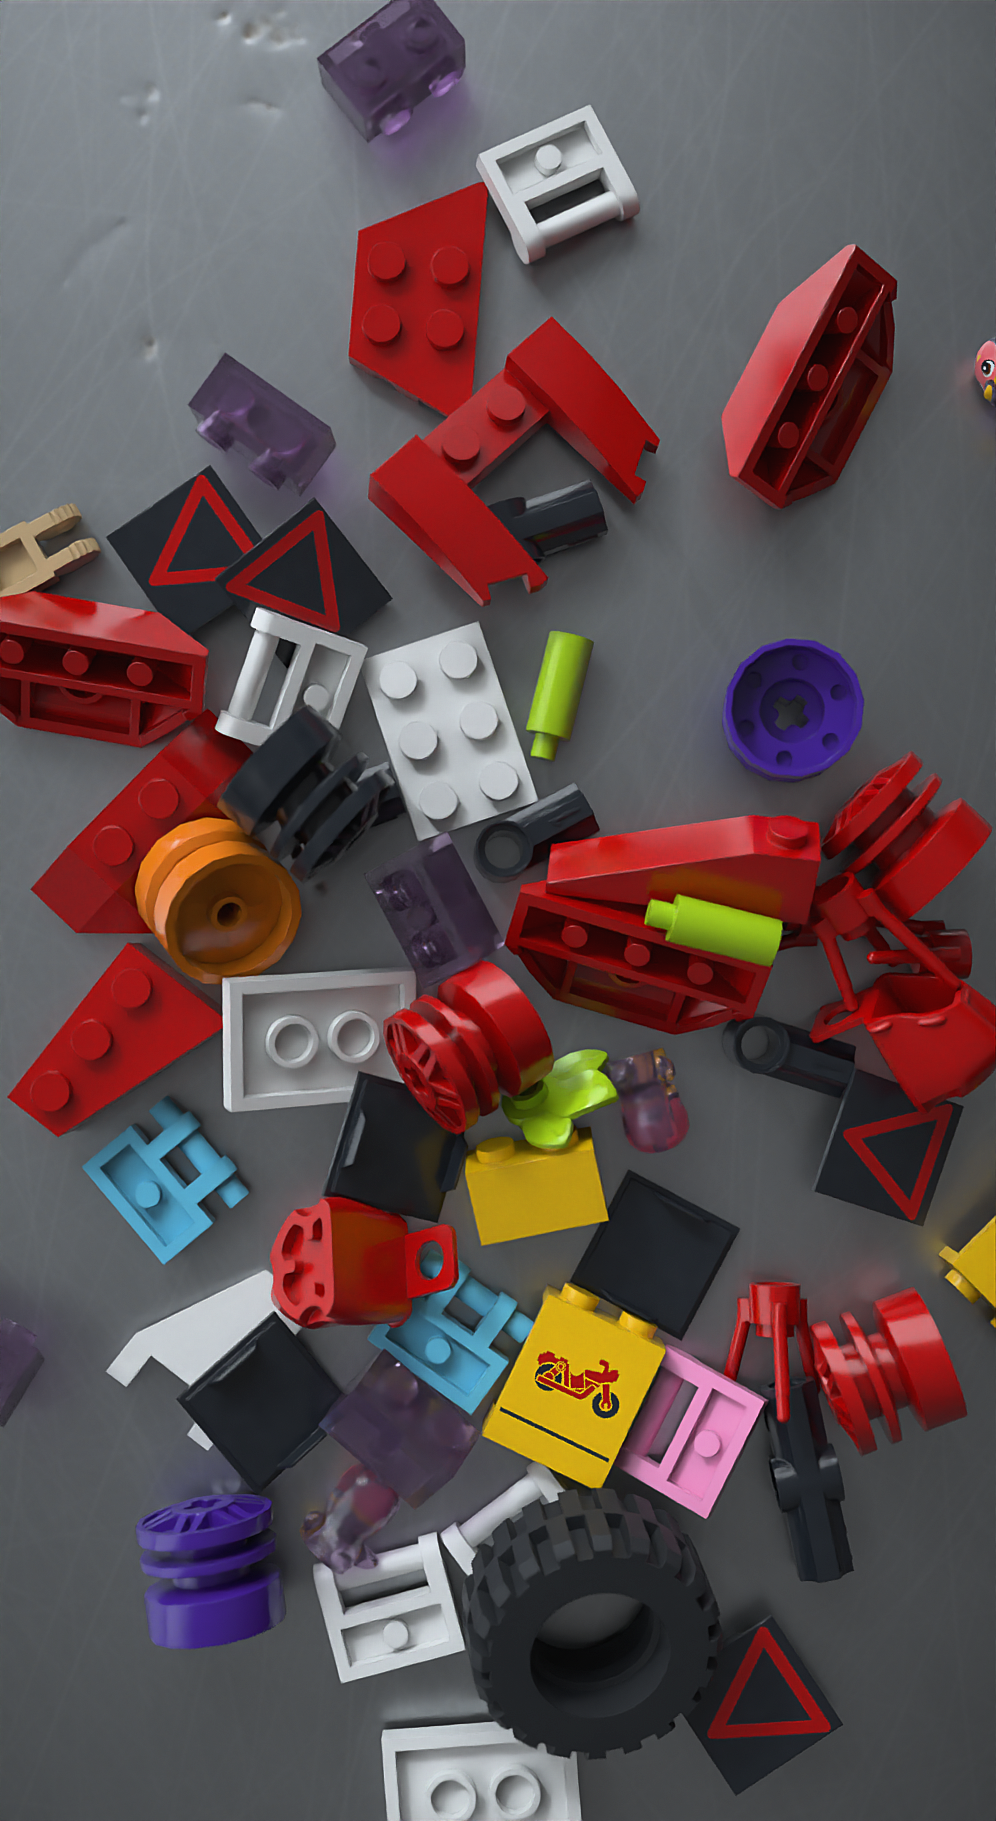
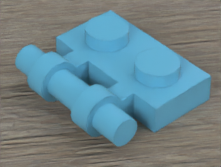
(151, 1192)
(444, 1350)

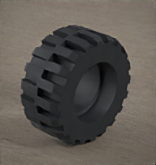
(606, 1692)

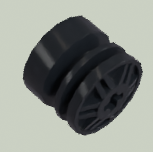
(299, 787)

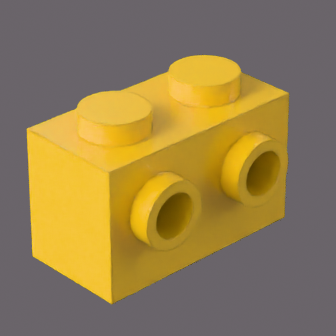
(534, 1189)

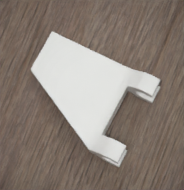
(200, 1335)

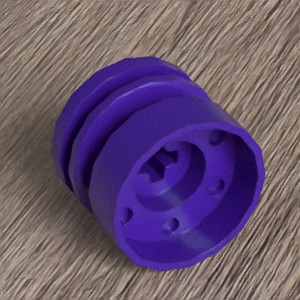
(784, 674)
(211, 1571)

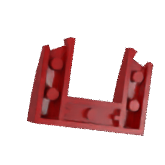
(431, 480)

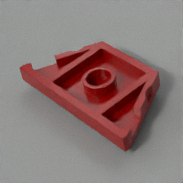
(422, 298)

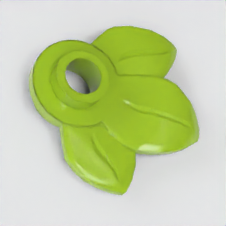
(563, 1095)

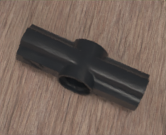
(808, 1483)

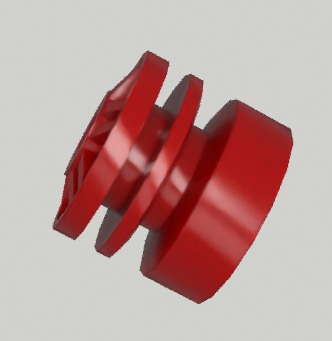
(904, 837)
(469, 1046)
(887, 1371)

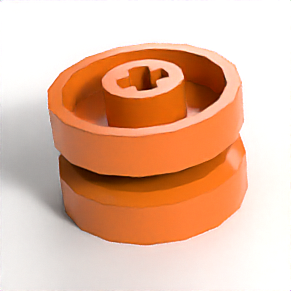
(217, 900)

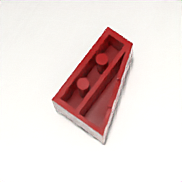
(117, 1039)

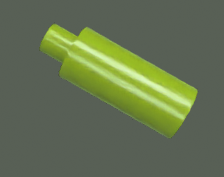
(558, 692)
(717, 929)

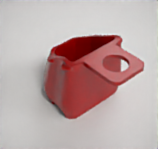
(928, 1034)
(354, 1265)

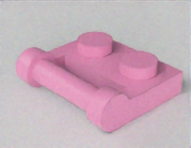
(706, 1440)

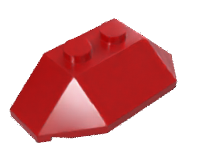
(812, 381)
(97, 669)
(98, 871)
(616, 965)

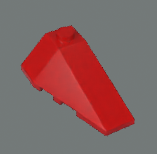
(735, 862)

